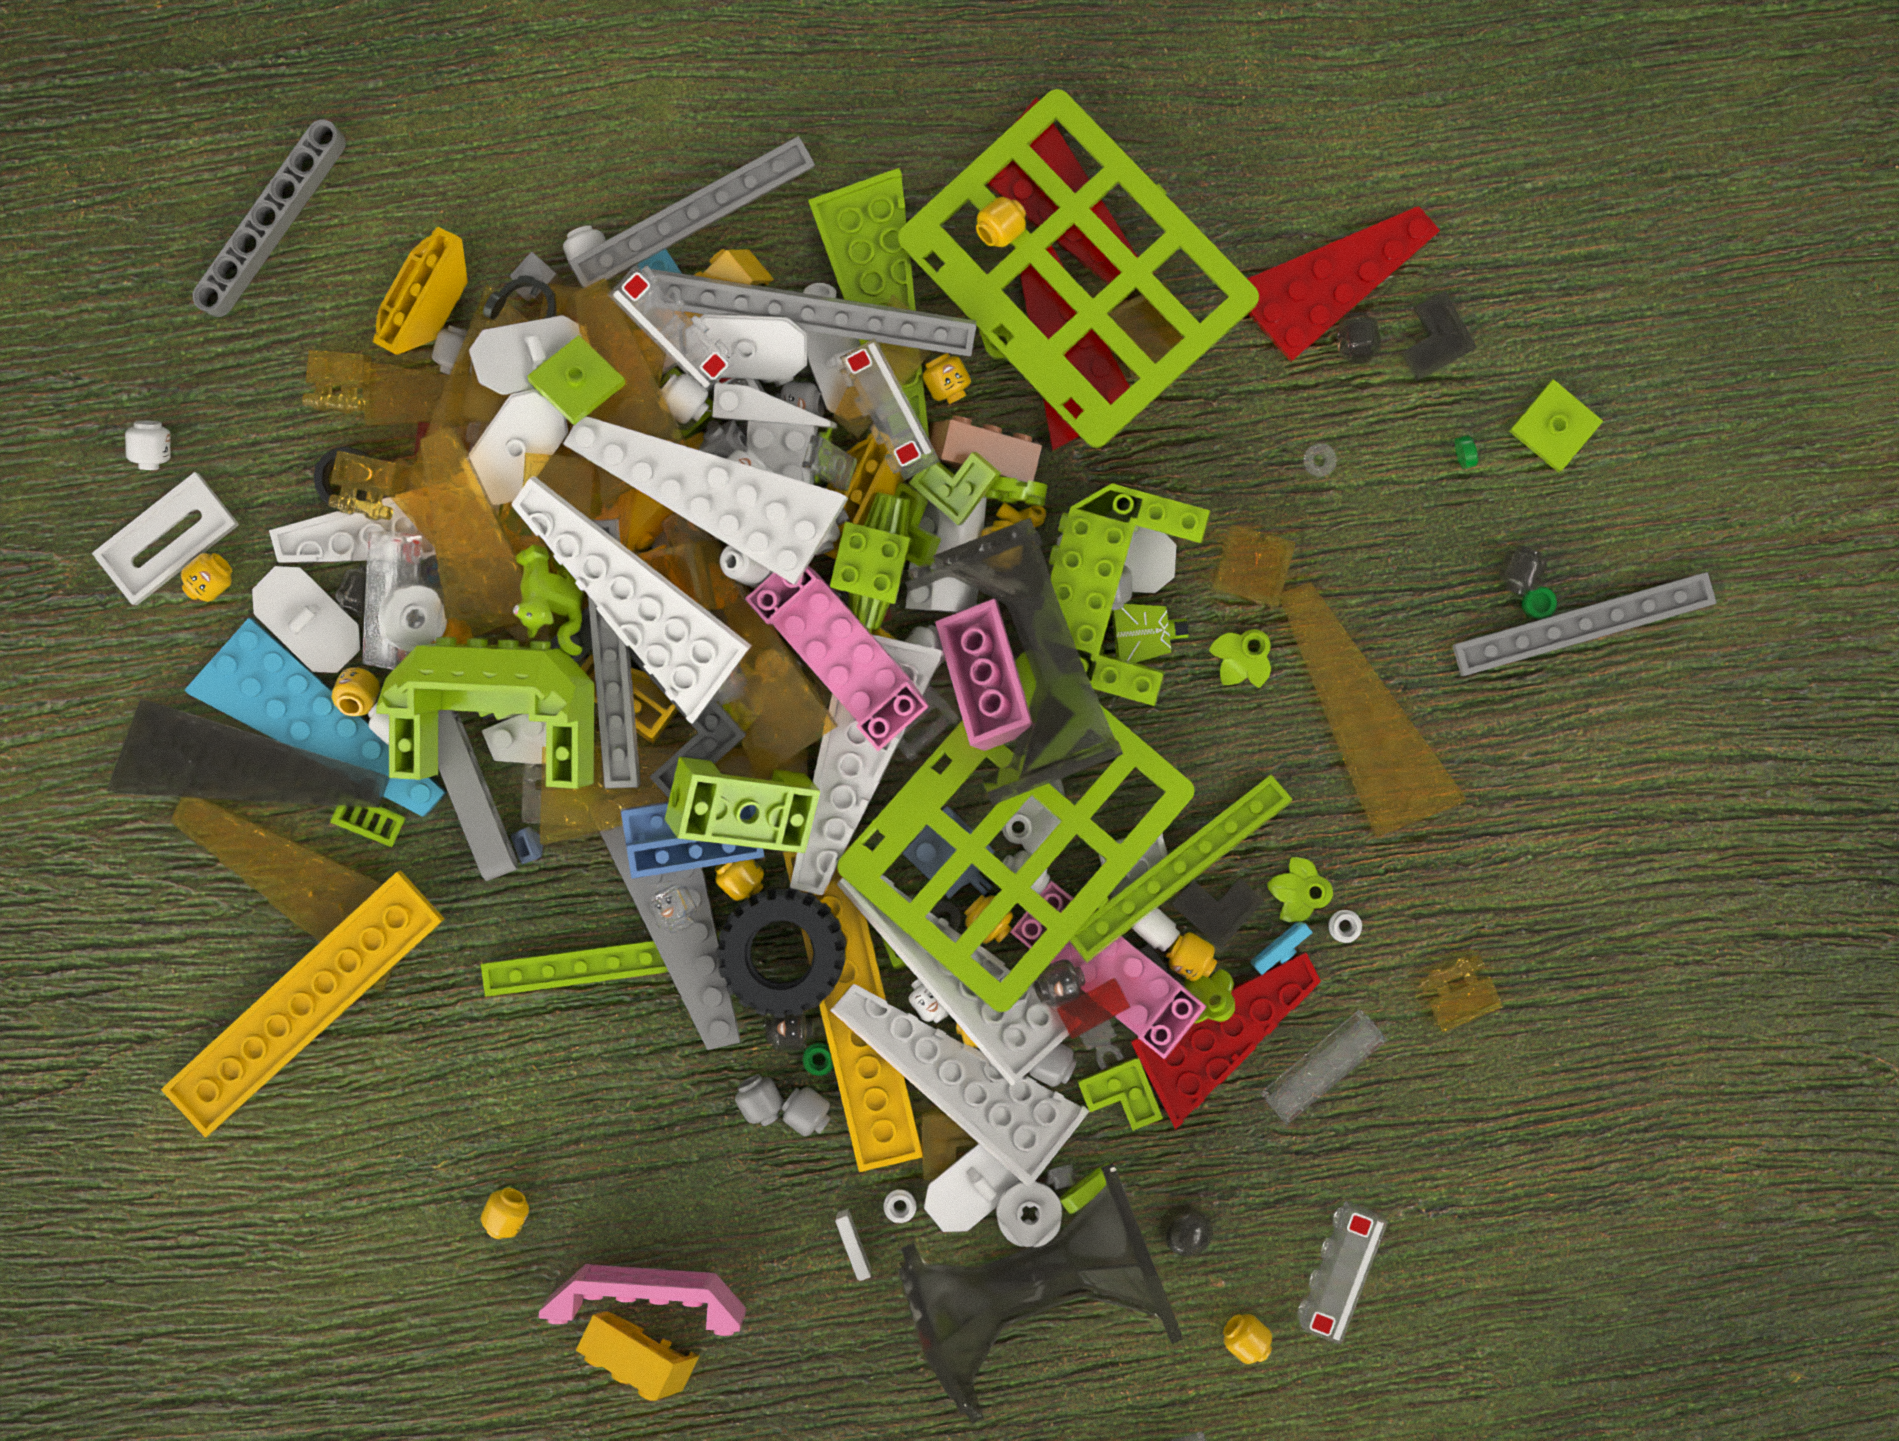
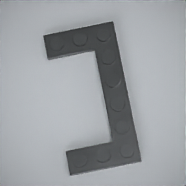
(715, 725)

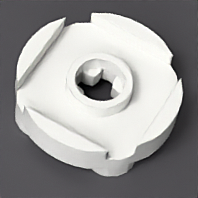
(394, 611)
(1027, 1232)

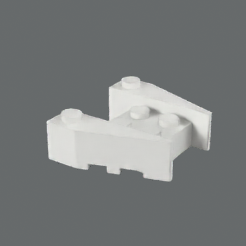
(775, 428)

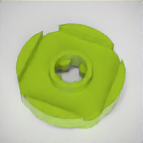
(1011, 491)

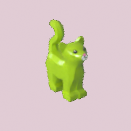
(547, 593)

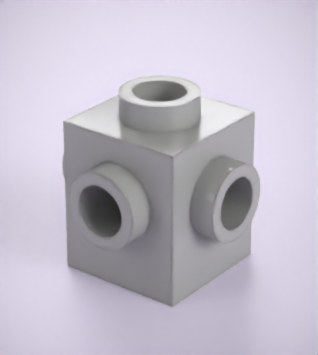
(724, 440)

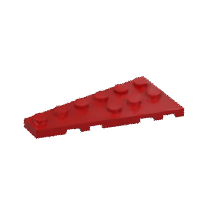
(1018, 186)
(1320, 287)
(1089, 355)
(1217, 1048)

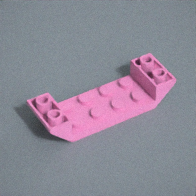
(841, 653)
(1160, 1004)
(593, 1282)

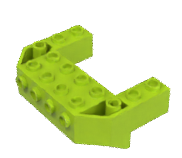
(1090, 569)
(495, 680)

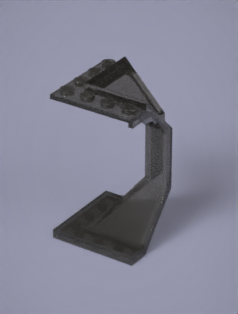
(1066, 715)
(966, 1308)

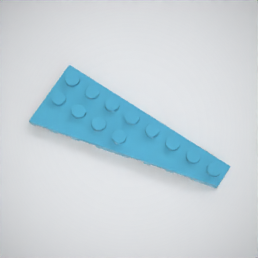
(281, 697)

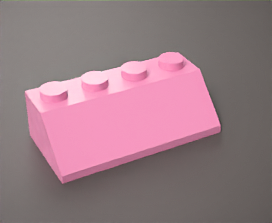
(984, 675)

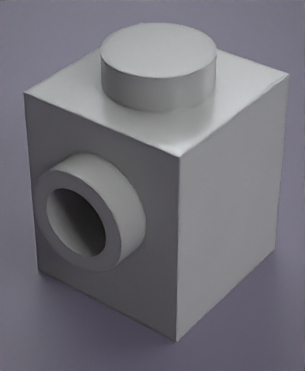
(540, 271)

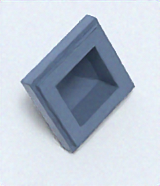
(527, 845)

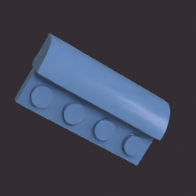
(657, 850)

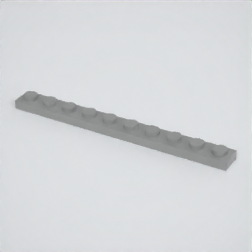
(823, 313)

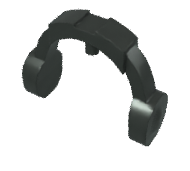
(497, 300)

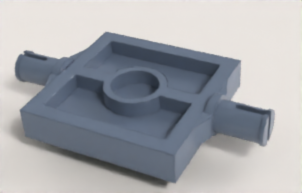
(931, 852)

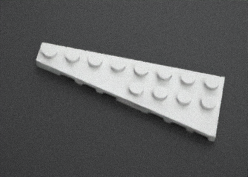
(1009, 1039)
(1014, 1123)

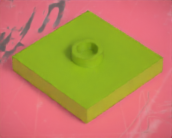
(576, 380)
(1556, 425)

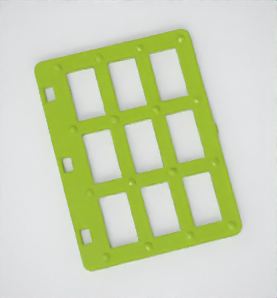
(1030, 351)
(921, 804)

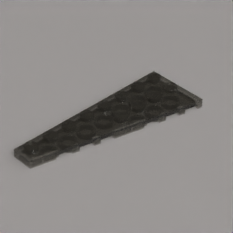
(202, 759)

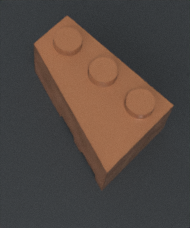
(1010, 455)

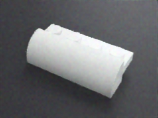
(947, 593)

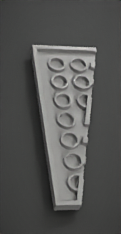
(686, 953)

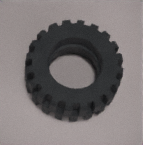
(771, 996)

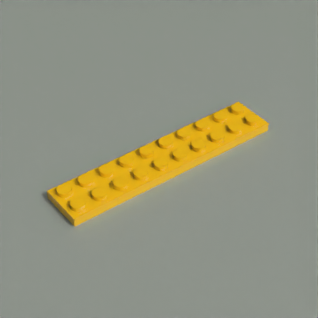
(303, 1003)
(869, 1086)

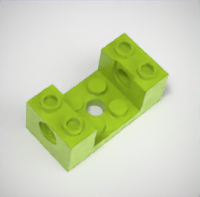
(709, 806)

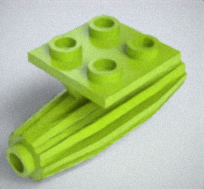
(873, 559)

